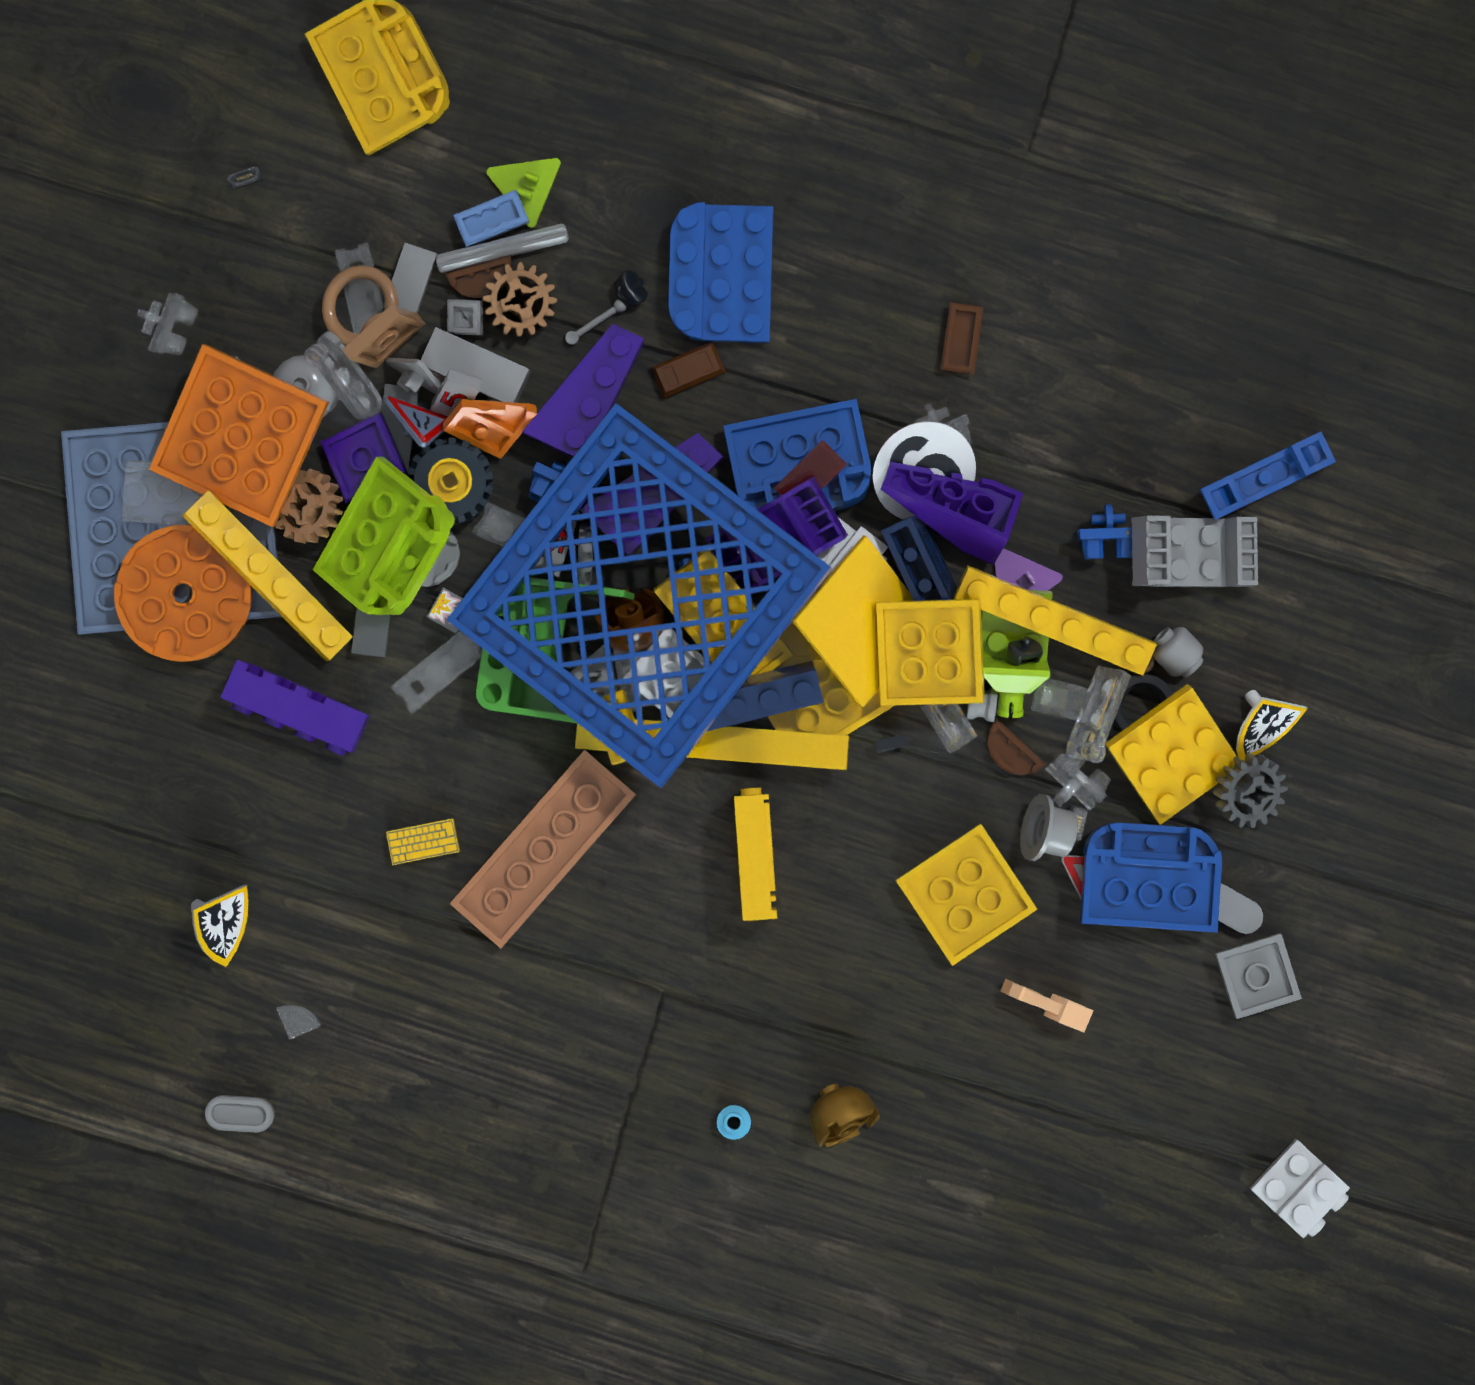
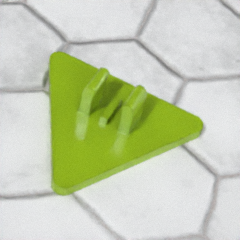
(531, 180)

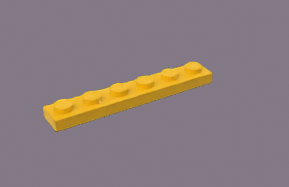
(267, 576)
(1056, 620)

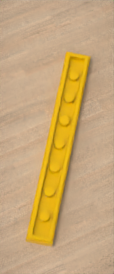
(754, 746)

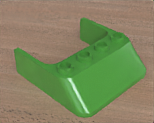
(501, 688)

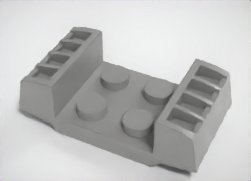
(1194, 552)

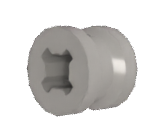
(987, 709)

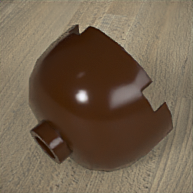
(628, 614)

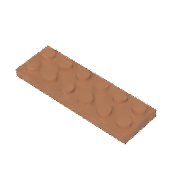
(542, 849)

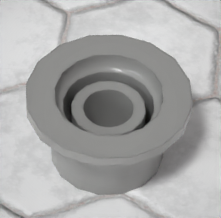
(1047, 829)

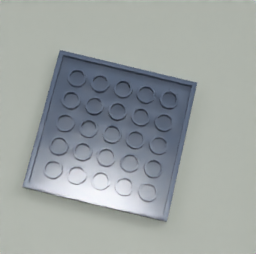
(100, 539)

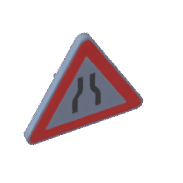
(417, 421)

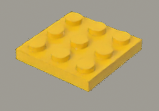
(930, 652)
(1172, 754)
(966, 894)

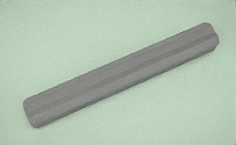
(501, 248)

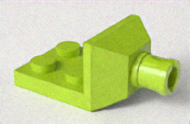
(1009, 679)

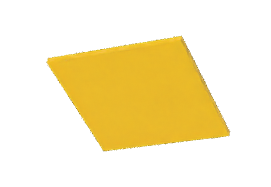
(843, 618)

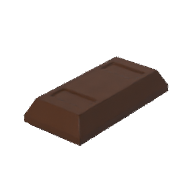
(962, 338)
(688, 370)

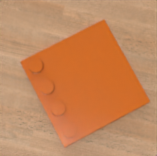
(238, 435)

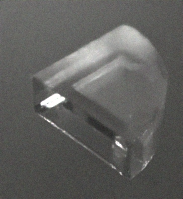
(297, 1020)

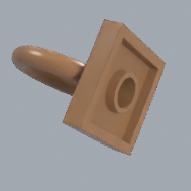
(379, 334)

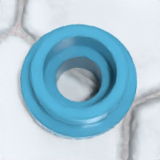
(737, 1111)

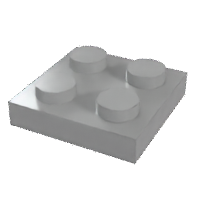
(1258, 976)

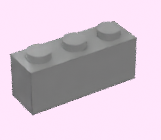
(500, 377)

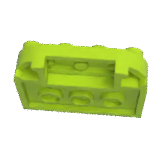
(385, 541)

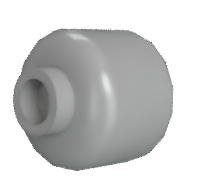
(1178, 651)

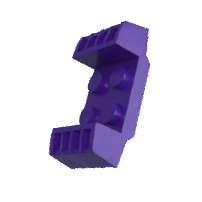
(801, 514)

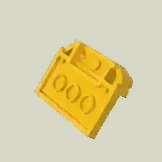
(380, 71)

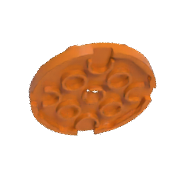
(148, 603)

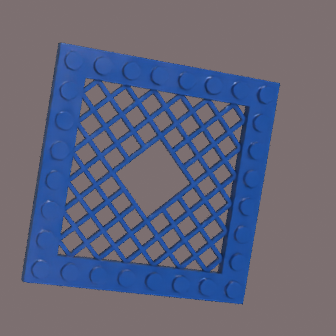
(600, 454)

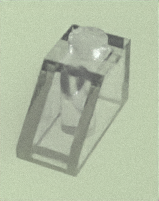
(1059, 699)

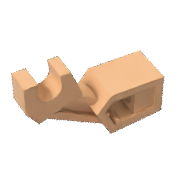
(1055, 1008)

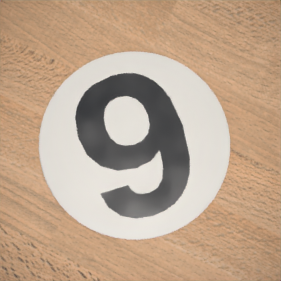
(925, 446)

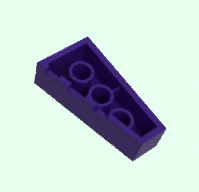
(587, 393)
(695, 449)
(295, 706)

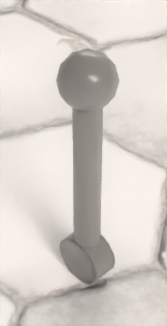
(572, 337)

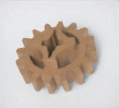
(525, 314)
(309, 508)

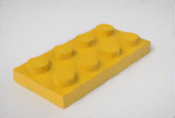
(713, 608)

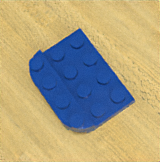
(721, 272)
(771, 446)
(1151, 877)

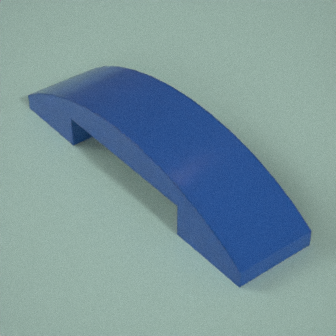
(1267, 475)

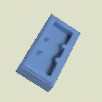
(491, 218)

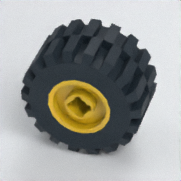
(456, 475)

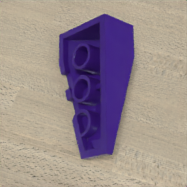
(963, 511)

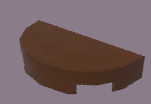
(472, 280)
(1010, 752)

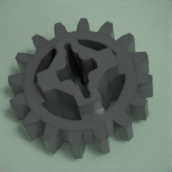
(1248, 788)

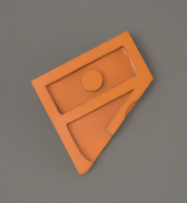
(489, 424)

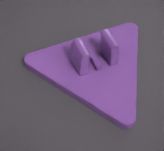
(1025, 572)

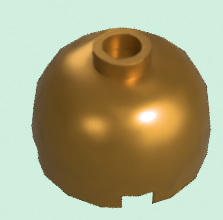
(840, 1114)

